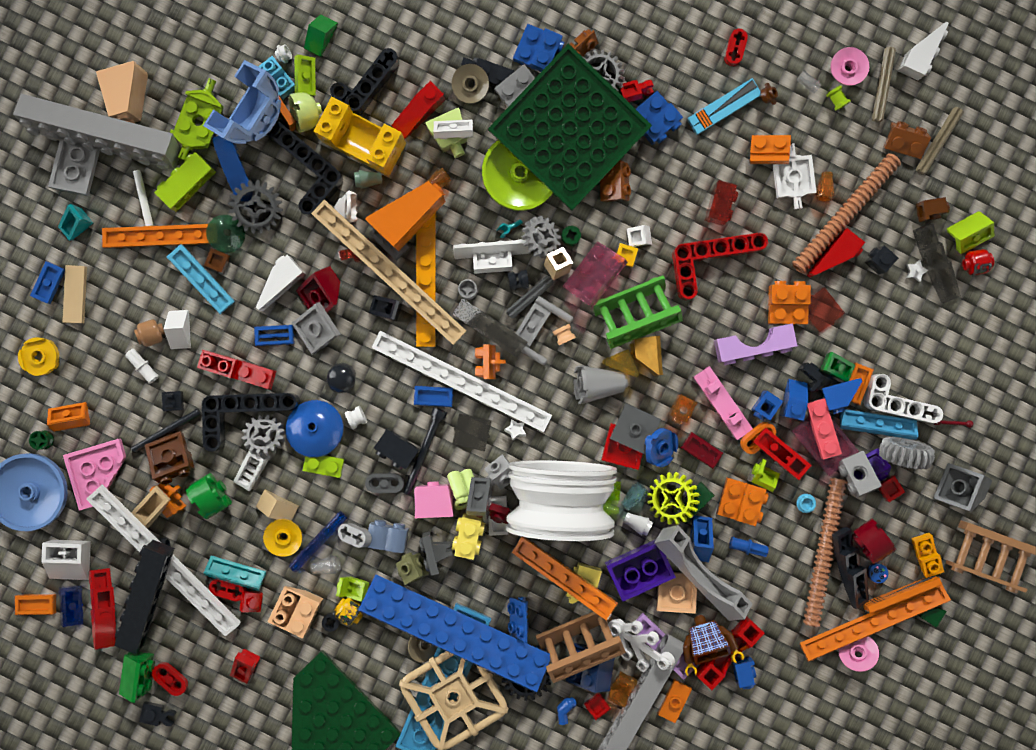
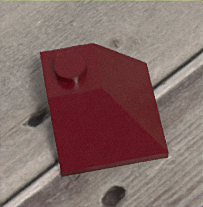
(320, 287)

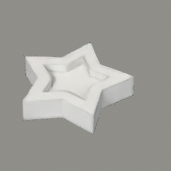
(916, 270)
(515, 430)

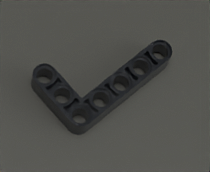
(309, 162)
(241, 406)

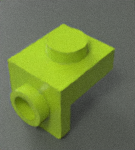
(764, 476)
(352, 588)

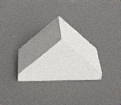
(178, 329)

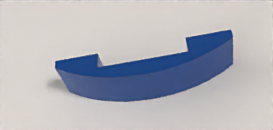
(232, 165)

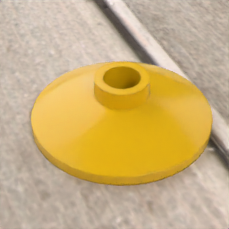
(282, 546)

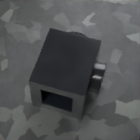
(881, 259)

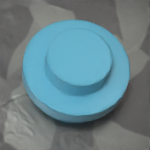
(806, 503)

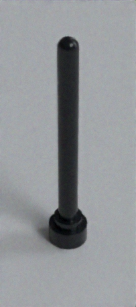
(438, 416)

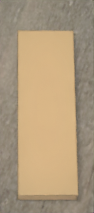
(74, 294)

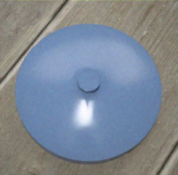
(31, 492)

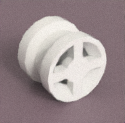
(356, 417)

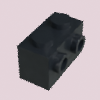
(396, 449)

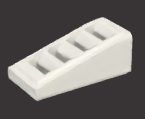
(260, 462)

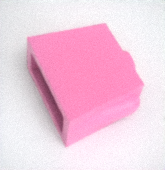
(433, 500)

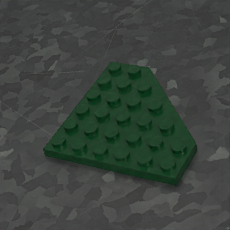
(334, 712)

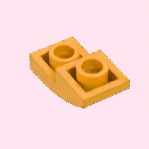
(926, 555)

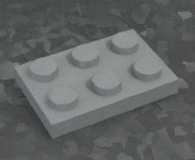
(514, 85)
(73, 168)

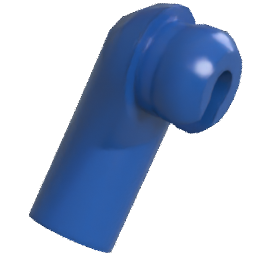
(563, 708)

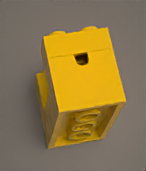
(359, 137)

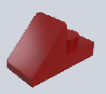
(244, 665)

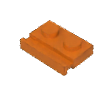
(770, 149)

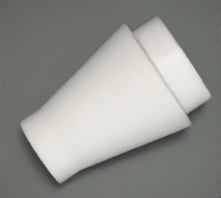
(638, 523)

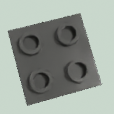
(434, 552)

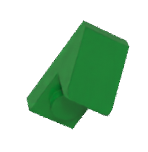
(837, 367)

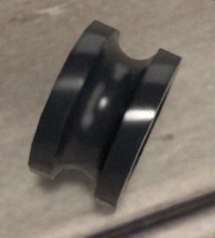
(325, 620)

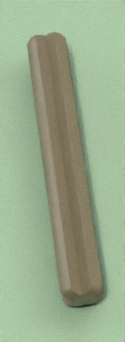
(883, 84)
(939, 140)

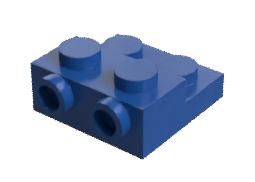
(538, 47)
(661, 116)

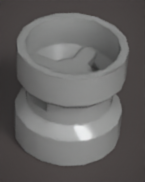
(467, 289)

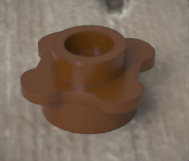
(769, 94)

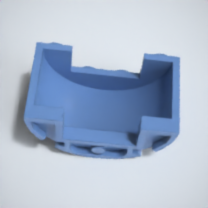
(254, 113)

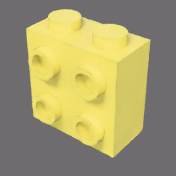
(467, 543)

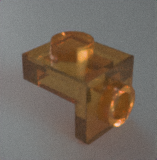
(621, 689)

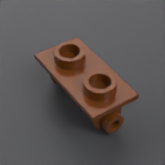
(585, 42)

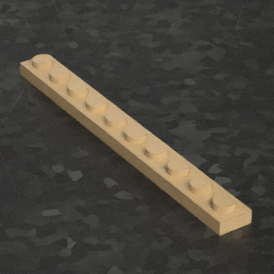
(388, 272)

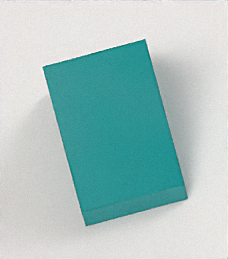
(74, 222)

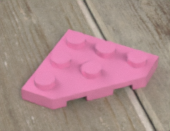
(92, 468)

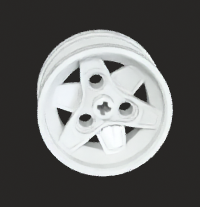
(561, 500)

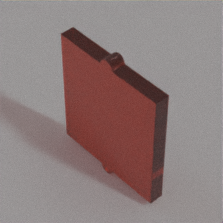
(823, 310)

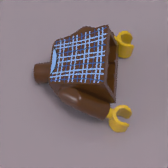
(708, 642)

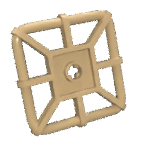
(451, 709)

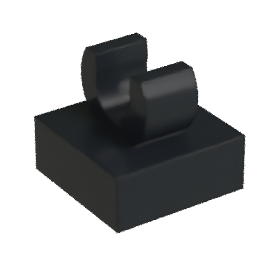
(172, 401)

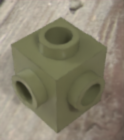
(411, 568)

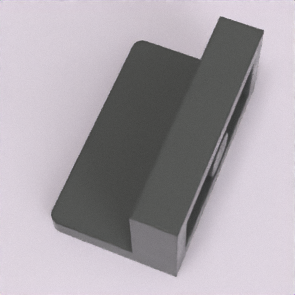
(479, 497)

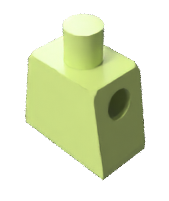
(454, 144)

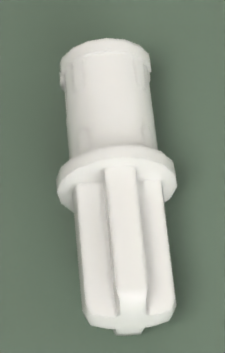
(141, 366)

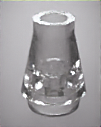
(328, 565)

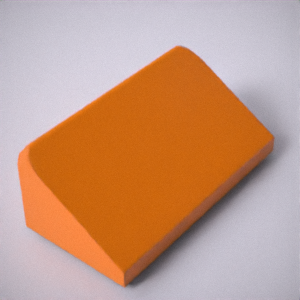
(68, 417)

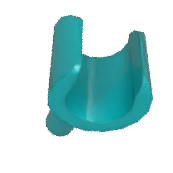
(506, 228)

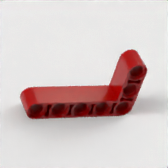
(710, 253)

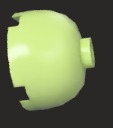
(304, 110)

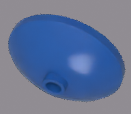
(327, 429)

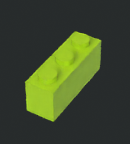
(184, 181)

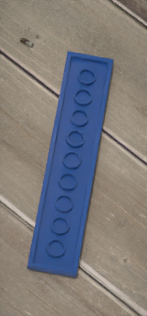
(455, 633)

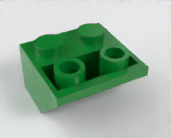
(136, 675)

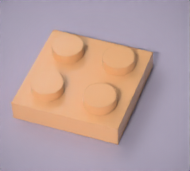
(677, 595)

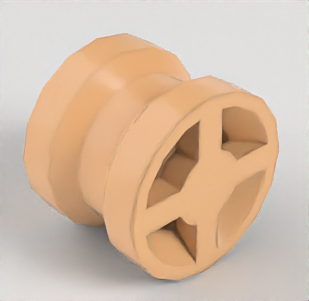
(564, 334)

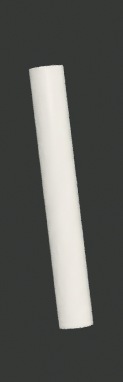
(143, 198)

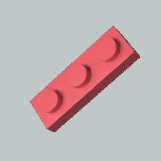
(823, 429)

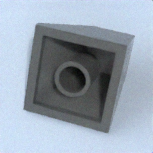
(962, 487)

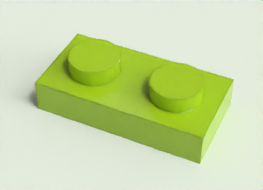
(305, 75)
(324, 465)

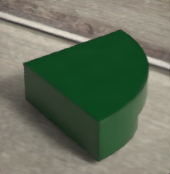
(933, 616)

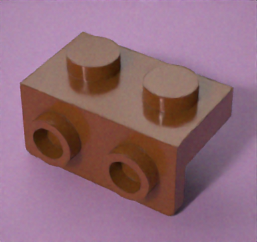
(907, 139)
(615, 183)

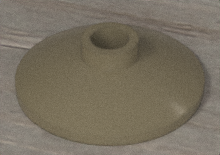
(461, 80)
(420, 650)

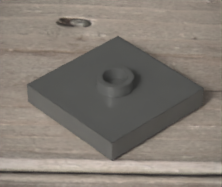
(634, 427)

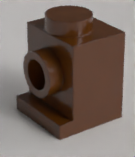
(932, 209)

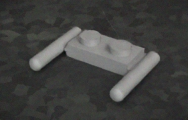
(533, 323)

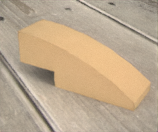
(151, 507)

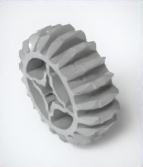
(605, 61)
(906, 452)

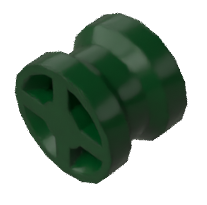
(572, 239)
(38, 443)

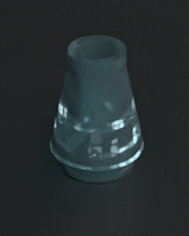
(634, 496)

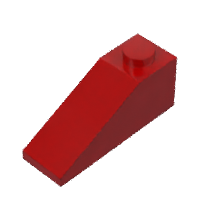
(419, 109)
(841, 249)
(782, 454)

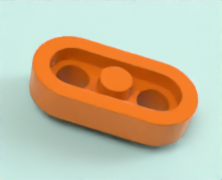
(752, 435)

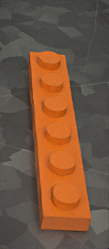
(154, 236)
(565, 578)

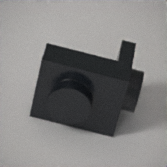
(812, 373)

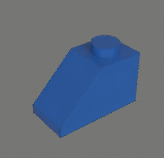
(840, 395)
(795, 400)
(702, 537)

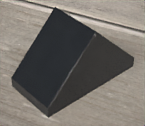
(385, 308)

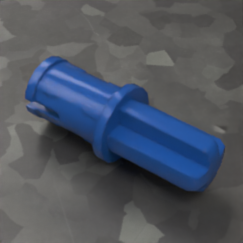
(748, 547)

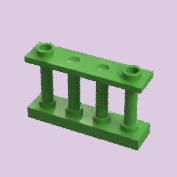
(642, 327)

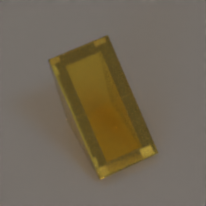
(622, 362)

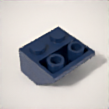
(595, 678)

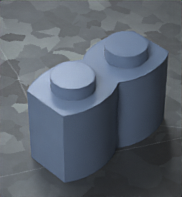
(388, 537)

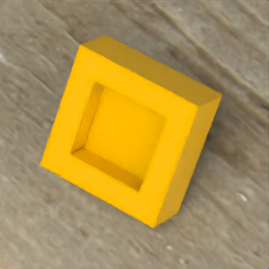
(628, 253)

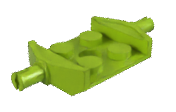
(197, 104)

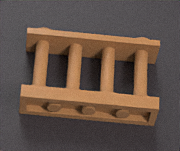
(989, 538)
(585, 659)

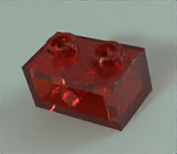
(720, 204)

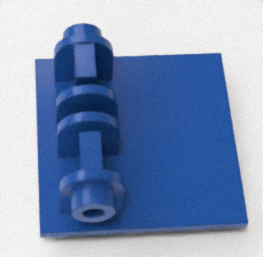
(518, 618)

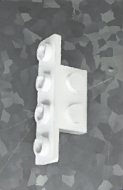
(492, 255)

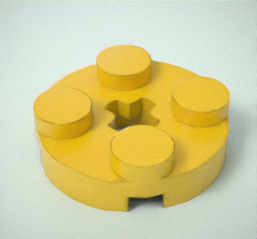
(27, 355)

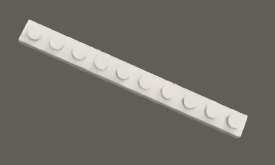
(461, 381)
(177, 573)

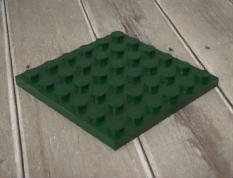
(569, 127)

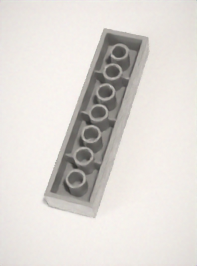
(98, 131)

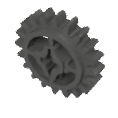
(257, 190)

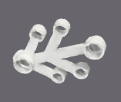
(620, 628)

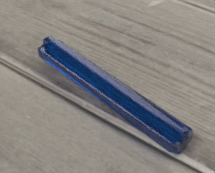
(317, 542)

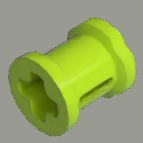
(838, 98)

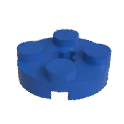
(655, 452)

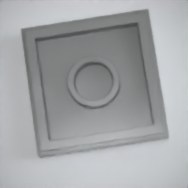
(316, 328)

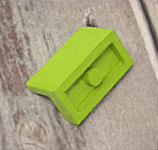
(971, 231)

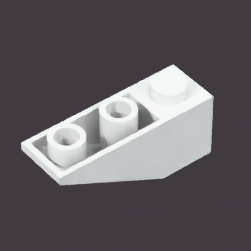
(918, 59)

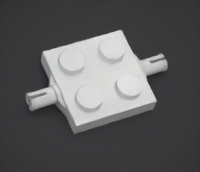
(795, 178)

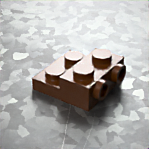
(169, 458)

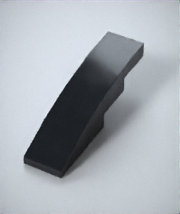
(848, 562)

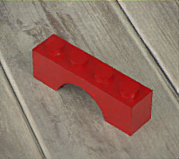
(746, 635)

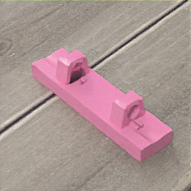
(722, 402)

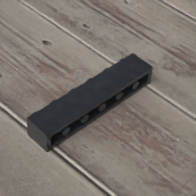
(144, 596)

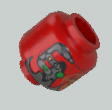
(978, 262)

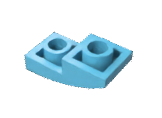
(285, 84)

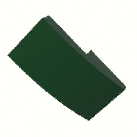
(705, 496)

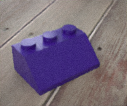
(639, 570)

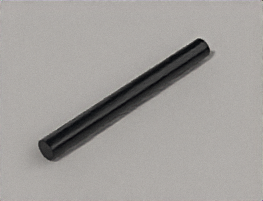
(166, 430)

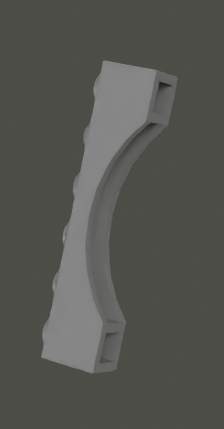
(679, 550)

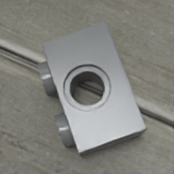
(860, 463)

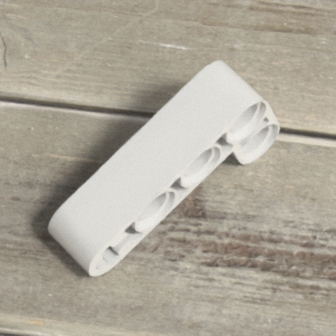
(902, 405)

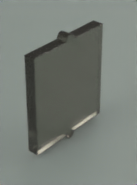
(472, 432)

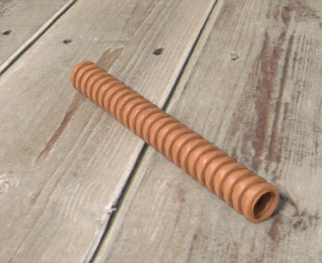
(846, 213)
(825, 549)

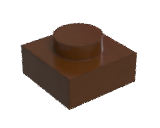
(217, 260)

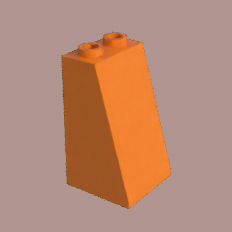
(407, 214)

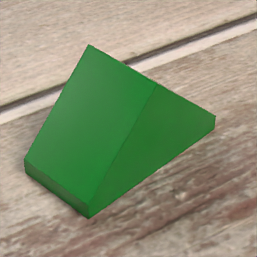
(319, 35)

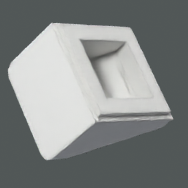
(639, 236)

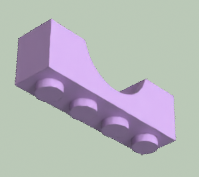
(778, 338)

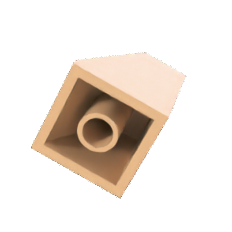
(123, 90)

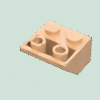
(295, 611)

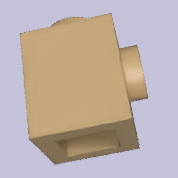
(558, 263)

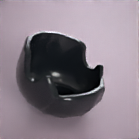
(341, 378)

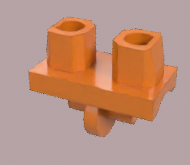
(491, 361)
(175, 504)

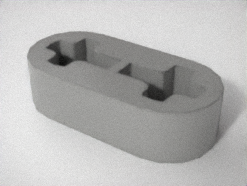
(355, 532)

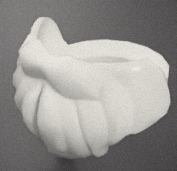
(347, 206)

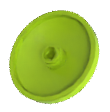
(510, 181)

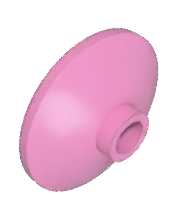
(855, 60)
(869, 652)

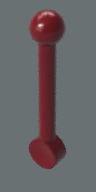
(969, 423)

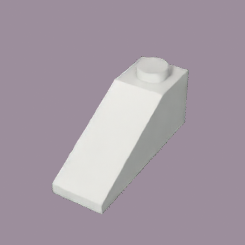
(281, 279)

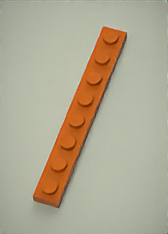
(872, 623)

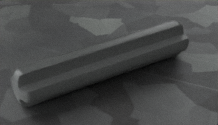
(529, 297)

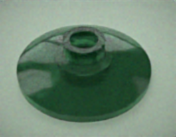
(217, 238)

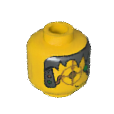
(348, 611)

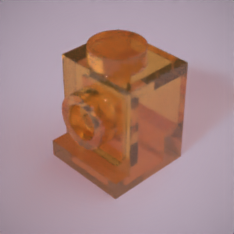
(682, 401)

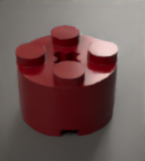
(874, 540)

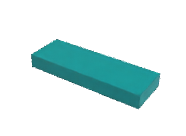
(234, 573)

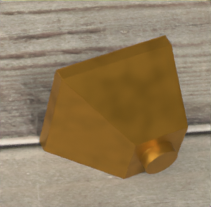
(648, 353)

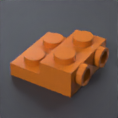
(789, 303)
(742, 502)

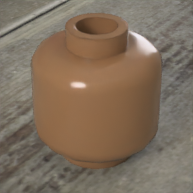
(149, 333)

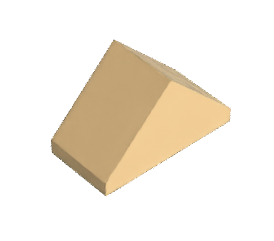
(276, 506)

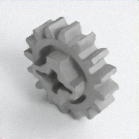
(541, 236)
(259, 443)

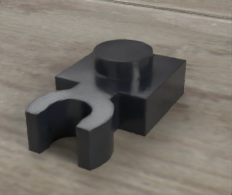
(153, 714)

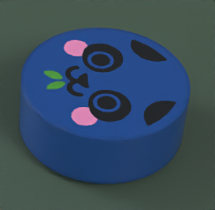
(877, 573)

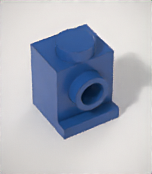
(772, 402)
(744, 672)

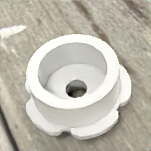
(283, 53)

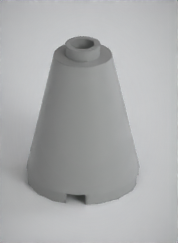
(597, 383)

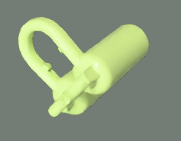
(460, 486)

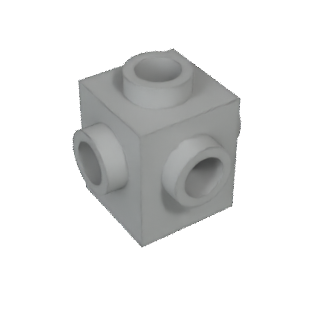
(498, 472)

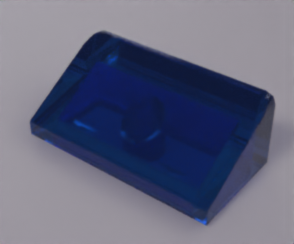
(70, 605)

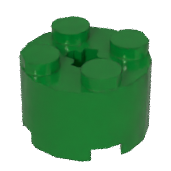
(208, 496)

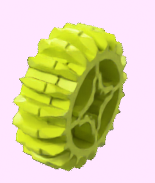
(679, 492)

